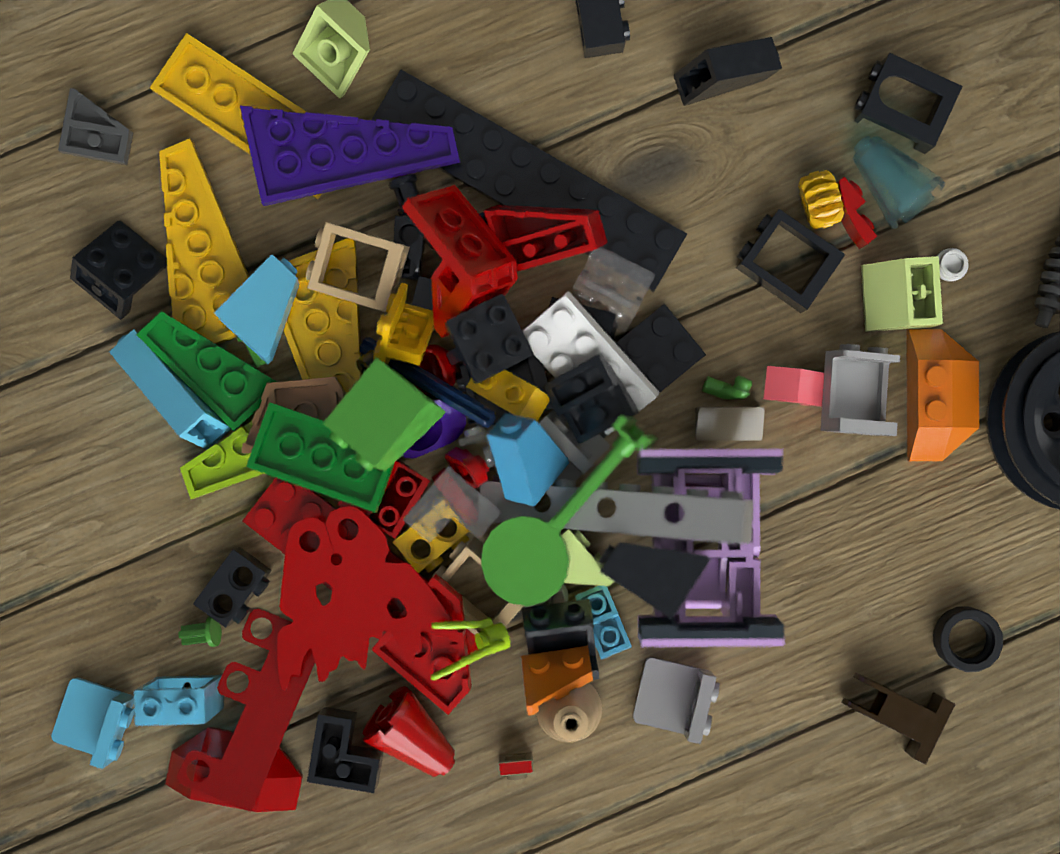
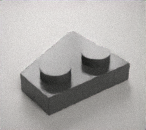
(93, 132)

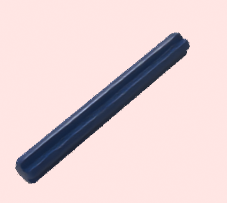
(438, 388)

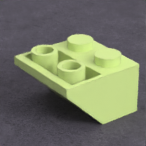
(902, 294)
(583, 566)

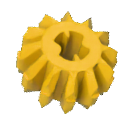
(821, 199)

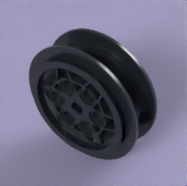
(1015, 418)

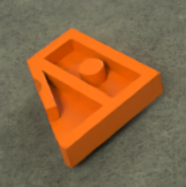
(554, 675)

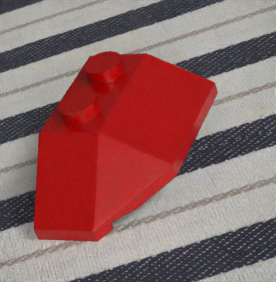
(278, 791)

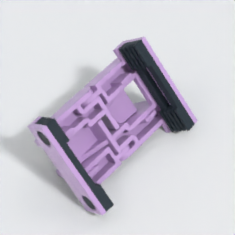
(733, 572)

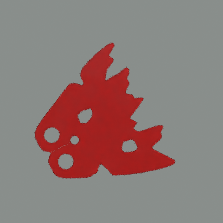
(358, 600)

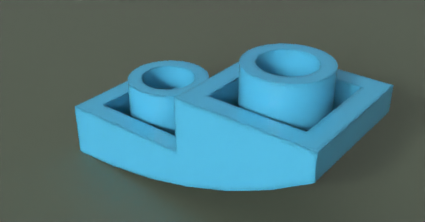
(608, 629)

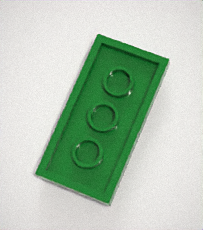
(303, 453)

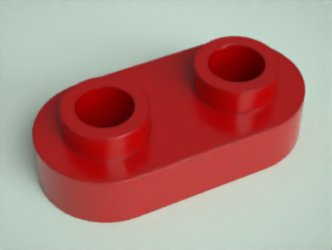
(467, 466)

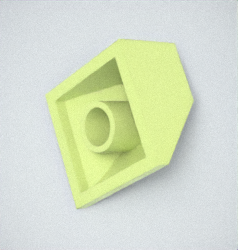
(334, 44)

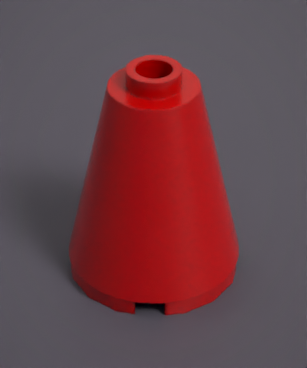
(409, 734)

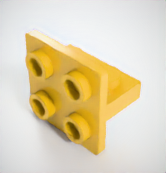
(403, 330)

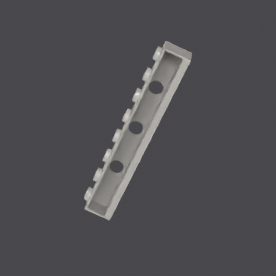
(641, 513)

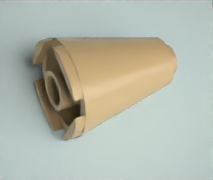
(571, 716)

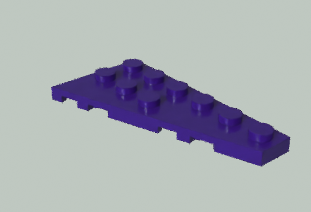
(326, 152)

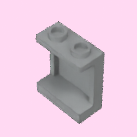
(857, 391)

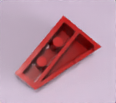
(545, 233)

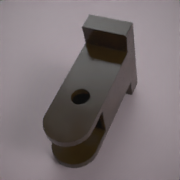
(907, 717)

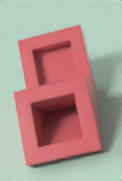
(794, 386)

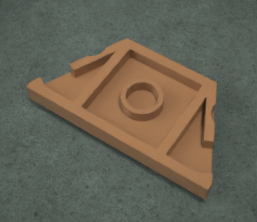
(309, 396)

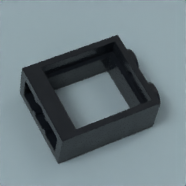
(802, 300)

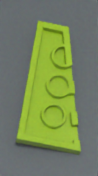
(219, 465)

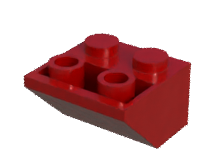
(399, 498)

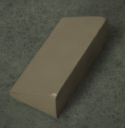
(729, 423)

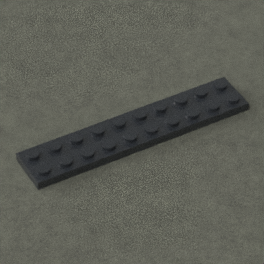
(524, 175)

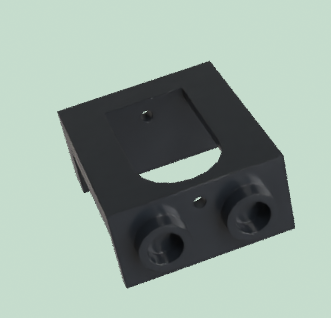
(873, 109)

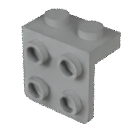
(676, 698)

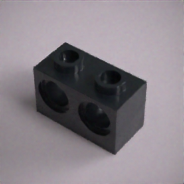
(228, 582)

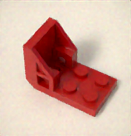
(467, 251)

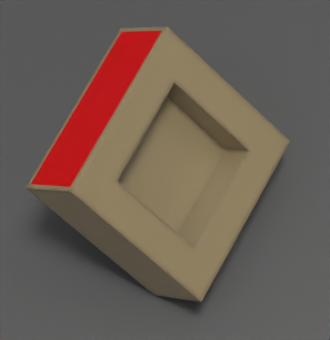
(515, 765)

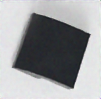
(590, 398)

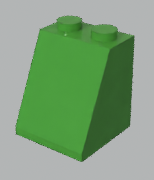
(382, 416)

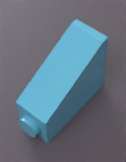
(262, 306)

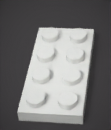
(570, 336)

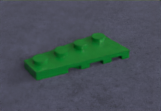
(212, 373)

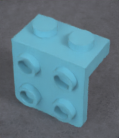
(94, 720)

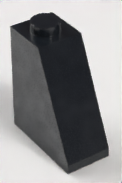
(727, 69)
(654, 574)

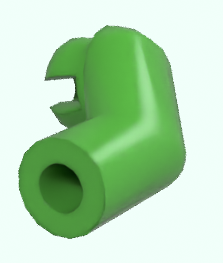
(727, 391)

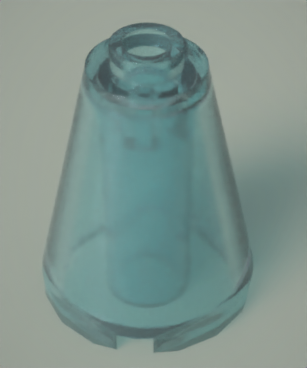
(895, 179)

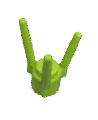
(488, 641)

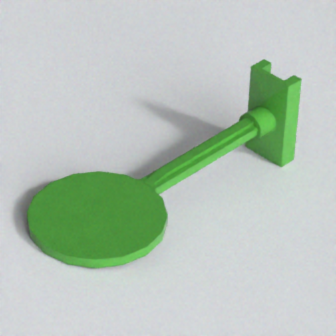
(528, 557)

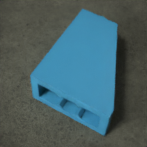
(525, 458)

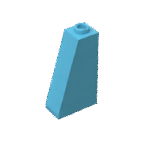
(168, 393)

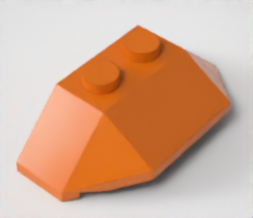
(939, 395)

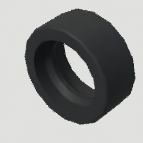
(993, 643)

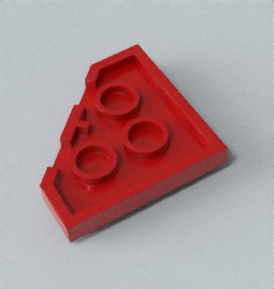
(434, 655)

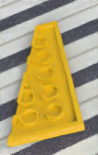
(200, 249)
(325, 328)

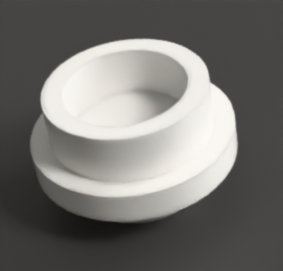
(952, 264)

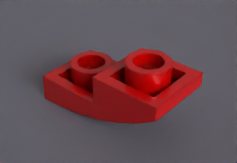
(857, 226)

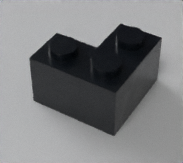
(336, 760)

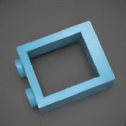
(170, 703)

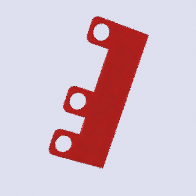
(260, 728)

